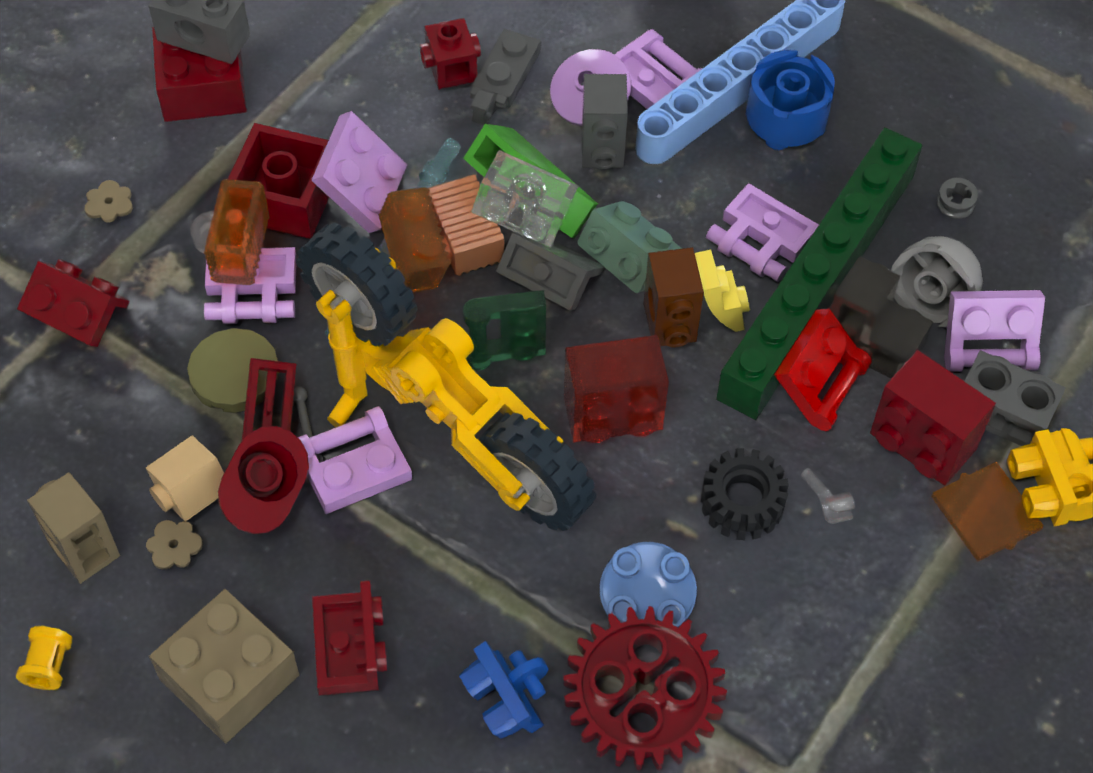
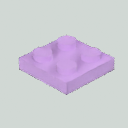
(358, 171)

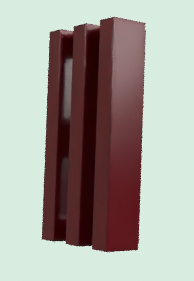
(272, 368)

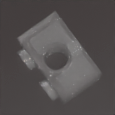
(524, 198)

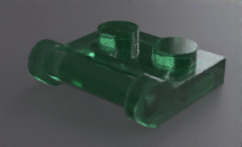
(520, 327)

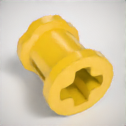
(44, 658)

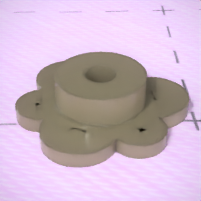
(108, 201)
(169, 535)

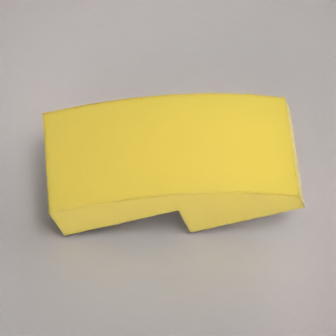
(721, 293)

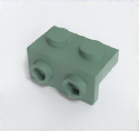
(621, 242)

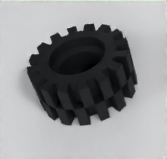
(749, 471)

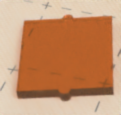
(986, 511)

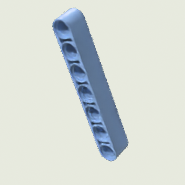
(726, 80)

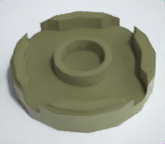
(221, 368)

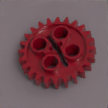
(675, 719)

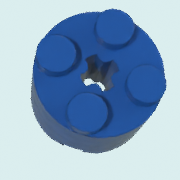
(789, 99)

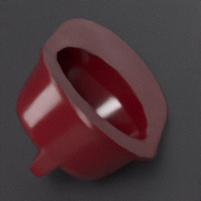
(263, 479)

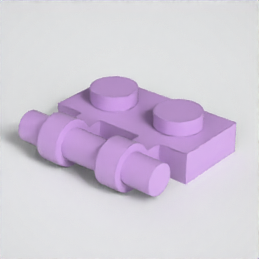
(769, 223)
(273, 277)

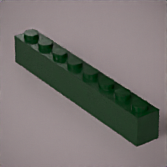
(818, 271)

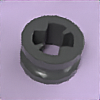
(957, 186)

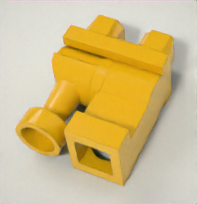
(1061, 472)

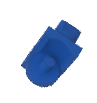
(493, 672)

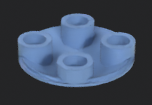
(646, 577)

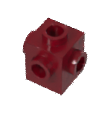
(448, 45)

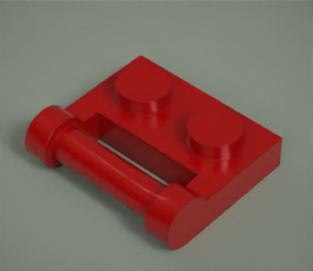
(813, 361)

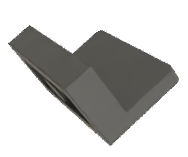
(555, 269)

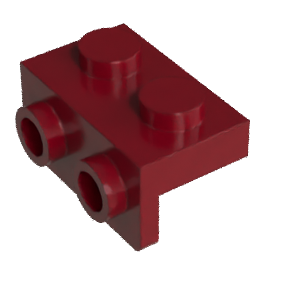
(70, 302)
(346, 641)

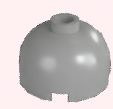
(931, 272)

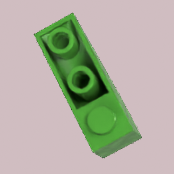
(496, 138)

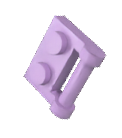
(648, 77)
(994, 316)
(359, 471)

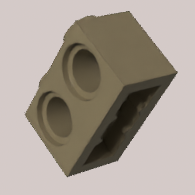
(74, 527)

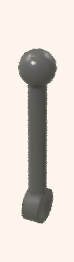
(299, 398)

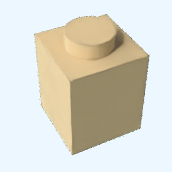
(185, 478)

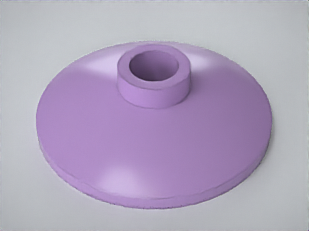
(566, 83)

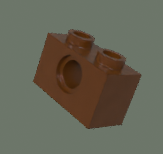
(673, 296)

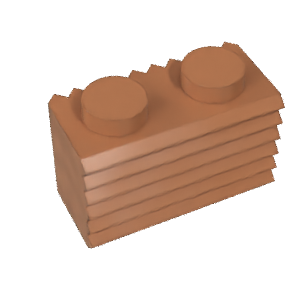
(468, 237)

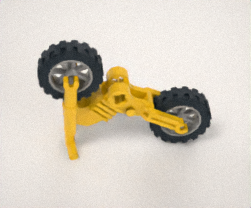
(365, 314)

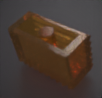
(237, 232)
(414, 238)

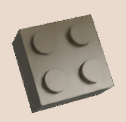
(225, 665)

